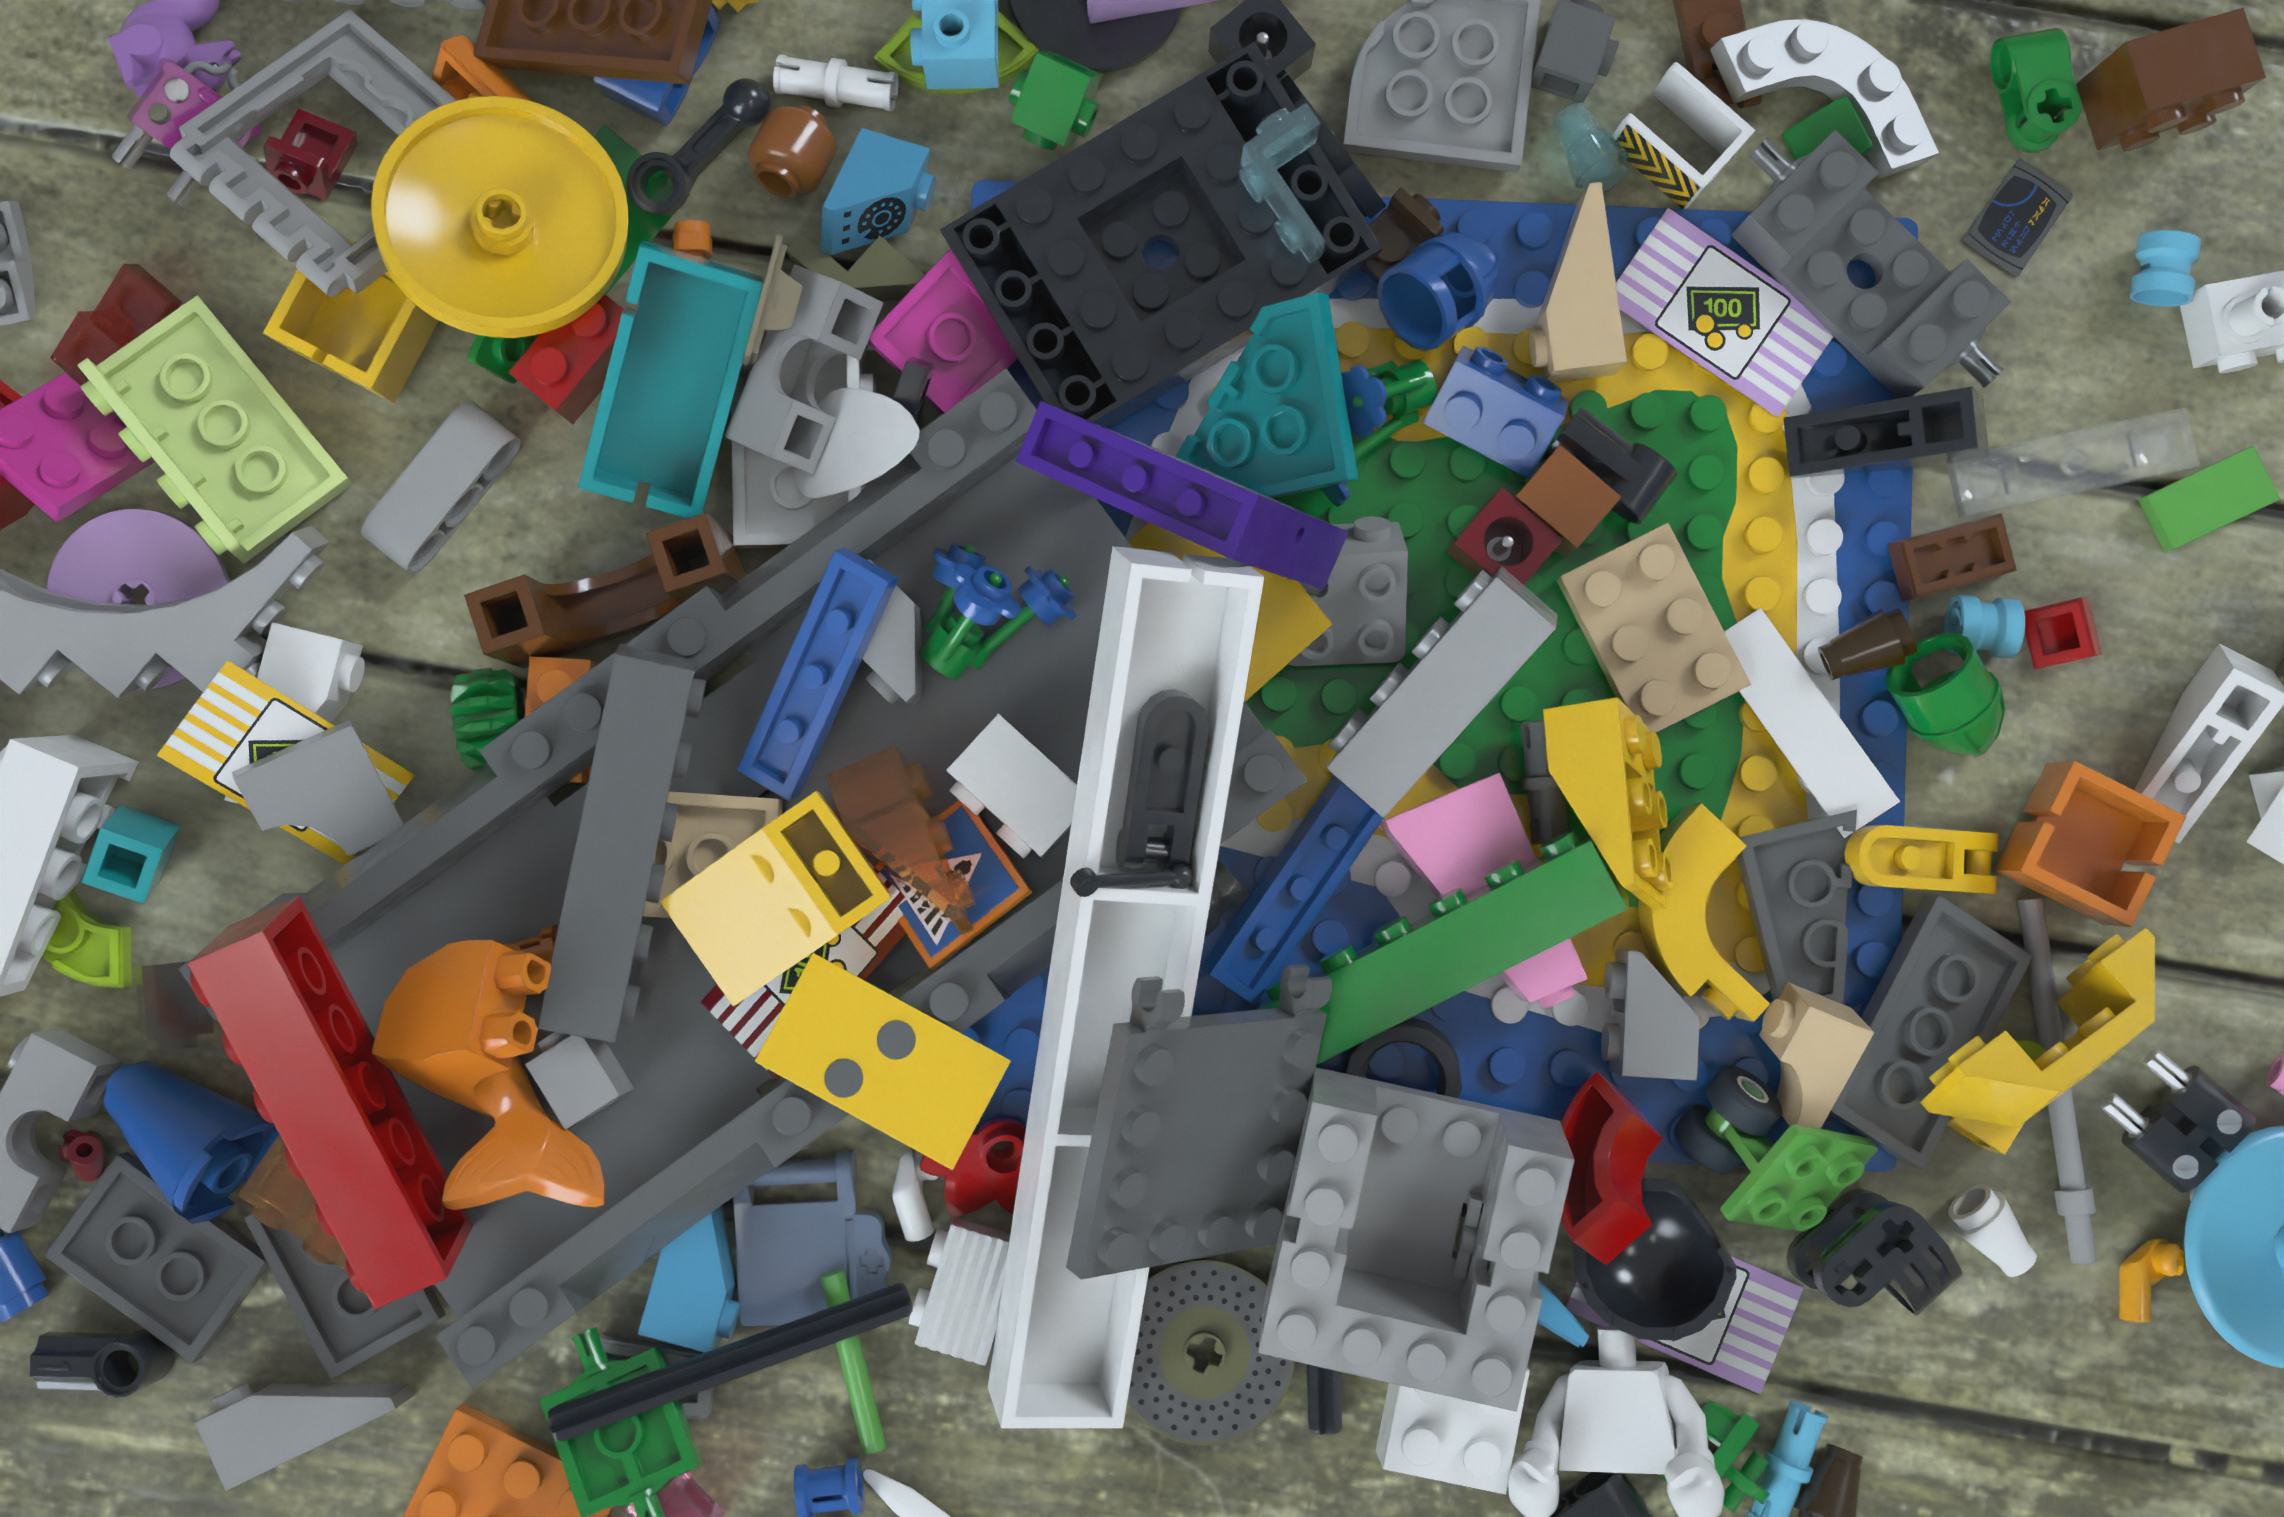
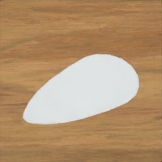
(864, 442)

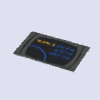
(2017, 217)

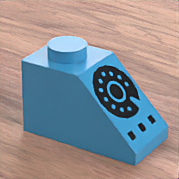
(876, 192)

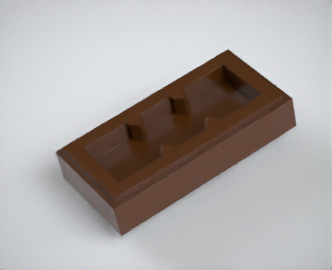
(1951, 557)

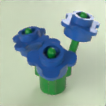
(983, 598)

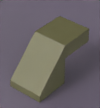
(878, 272)

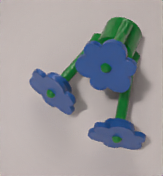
(1378, 393)

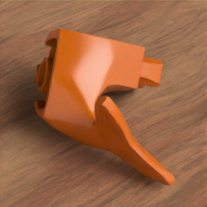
(460, 1033)

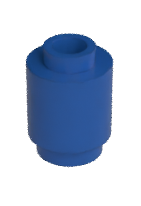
(19, 1276)

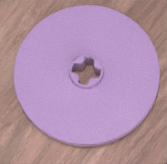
(137, 552)

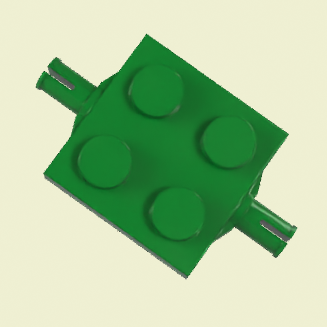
(630, 1457)

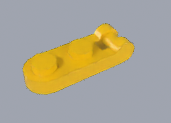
(1922, 858)

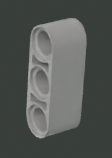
(440, 487)

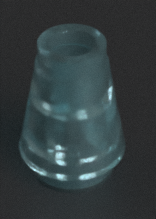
(1590, 149)

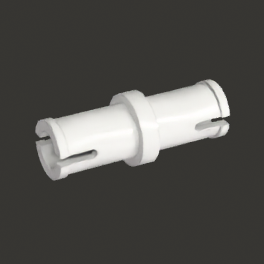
(835, 82)

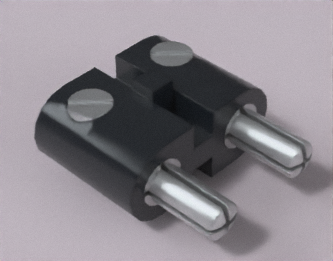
(2186, 1127)

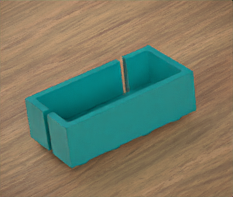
(671, 380)

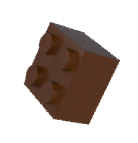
(2171, 81)

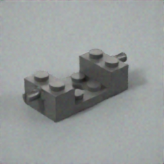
(1915, 313)

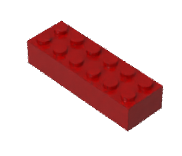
(331, 1100)

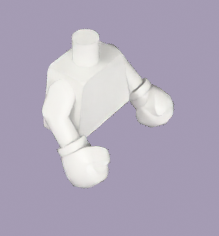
(1618, 1420)

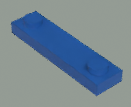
(817, 673)
(1293, 891)

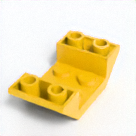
(2108, 1003)

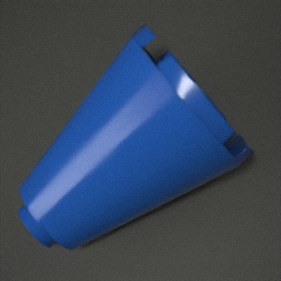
(187, 1137)

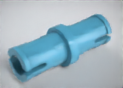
(1789, 1460)

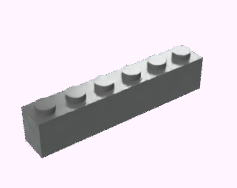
(618, 843)

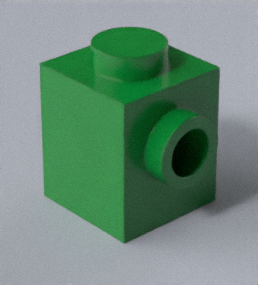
(1054, 100)

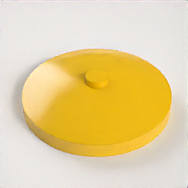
(500, 216)

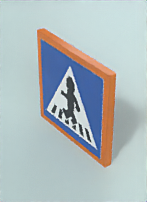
(990, 875)

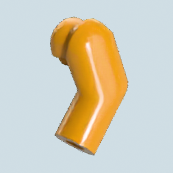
(2143, 1270)

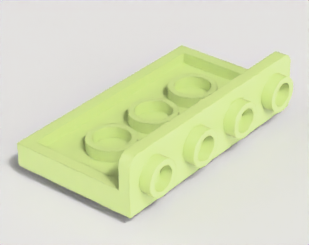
(215, 431)

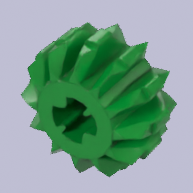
(482, 710)

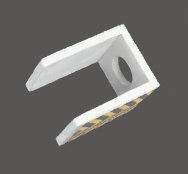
(1703, 114)

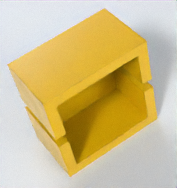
(361, 336)

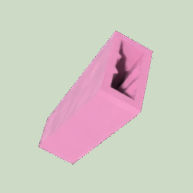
(1461, 840)

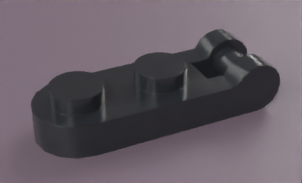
(1164, 781)

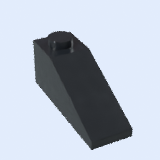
(1888, 435)

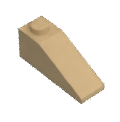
(1580, 316)

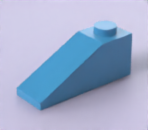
(694, 1288)

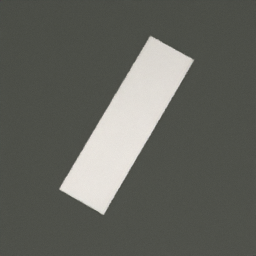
(1807, 725)

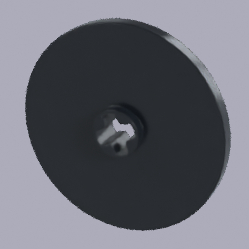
(1101, 46)

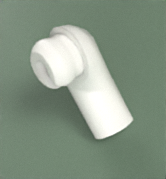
(909, 1197)

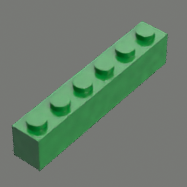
(1464, 940)

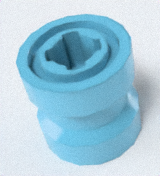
(2165, 268)
(1989, 626)

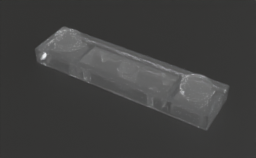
(2074, 463)

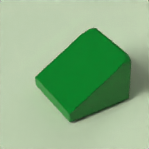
(1813, 130)

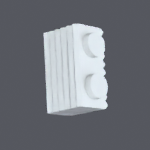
(966, 1292)

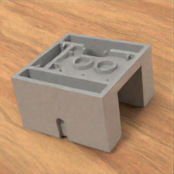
(1379, 1205)

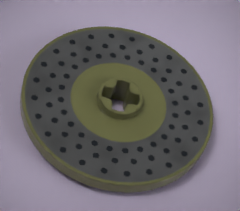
(1226, 1394)

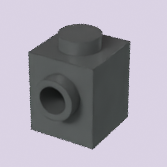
(1574, 50)

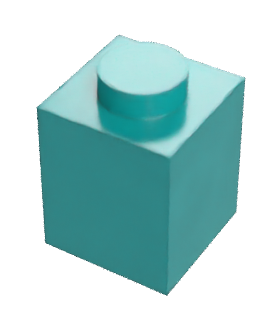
(131, 854)

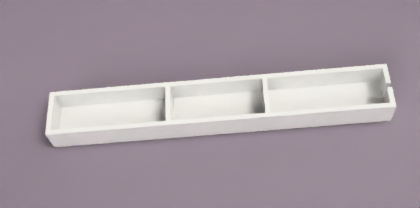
(1165, 625)

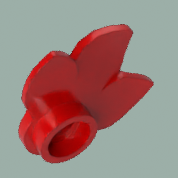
(982, 1170)

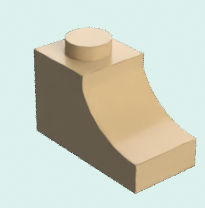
(1816, 1051)

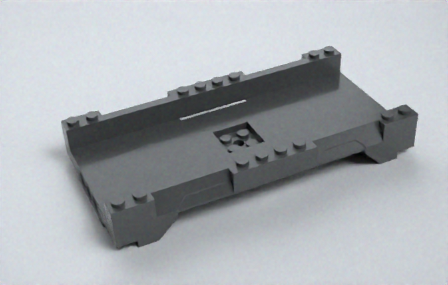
(501, 852)

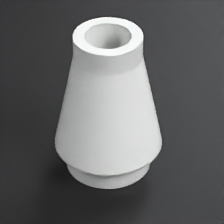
(1990, 1226)

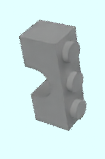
(778, 402)
(53, 1076)

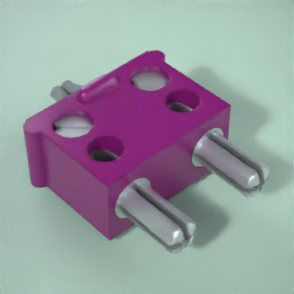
(184, 98)

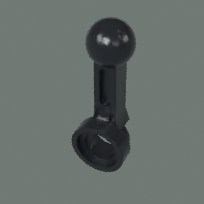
(743, 106)

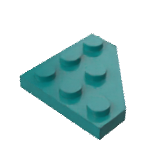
(1280, 408)

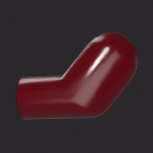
(84, 1153)

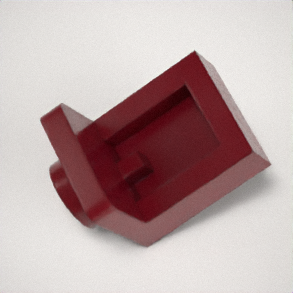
(310, 154)

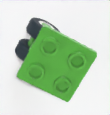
(1788, 1180)

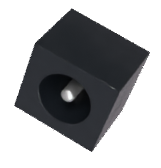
(1273, 30)

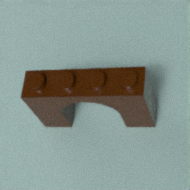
(553, 620)

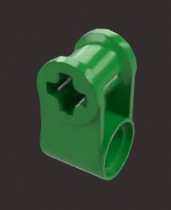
(2035, 85)

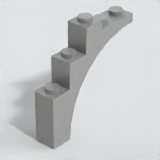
(137, 643)

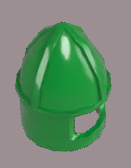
(1956, 710)

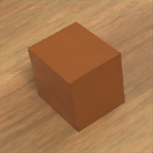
(1567, 498)

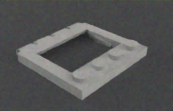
(366, 69)

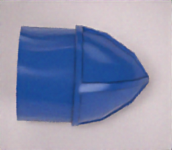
(1439, 289)

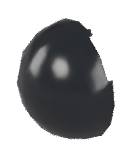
(1668, 1277)

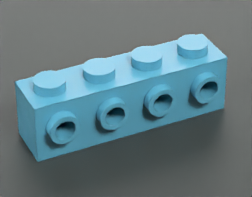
(957, 43)

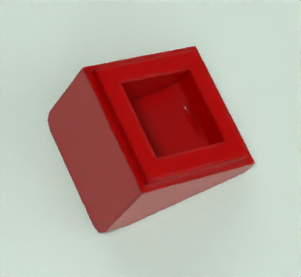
(2061, 633)

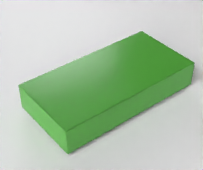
(2209, 499)

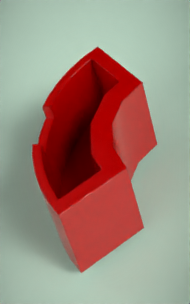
(1610, 1156)

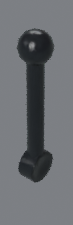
(1086, 881)

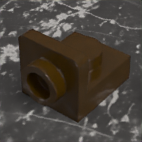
(1401, 229)

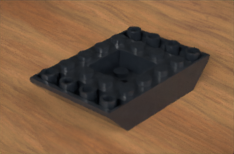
(1067, 246)

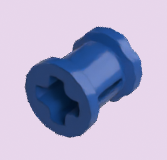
(829, 1488)

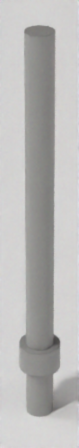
(2073, 1198)

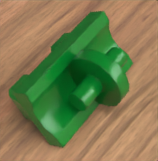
(1731, 1436)

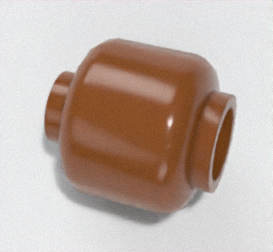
(792, 151)

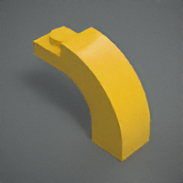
(1678, 935)

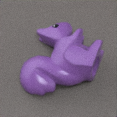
(165, 31)

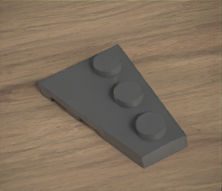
(1799, 902)

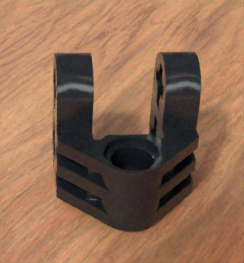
(1882, 1249)

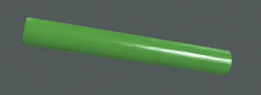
(855, 1370)

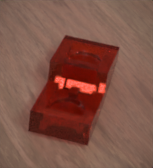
(125, 312)

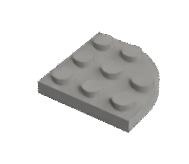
(1445, 84)

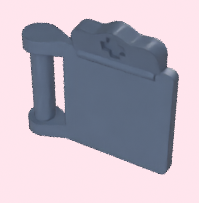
(794, 1242)

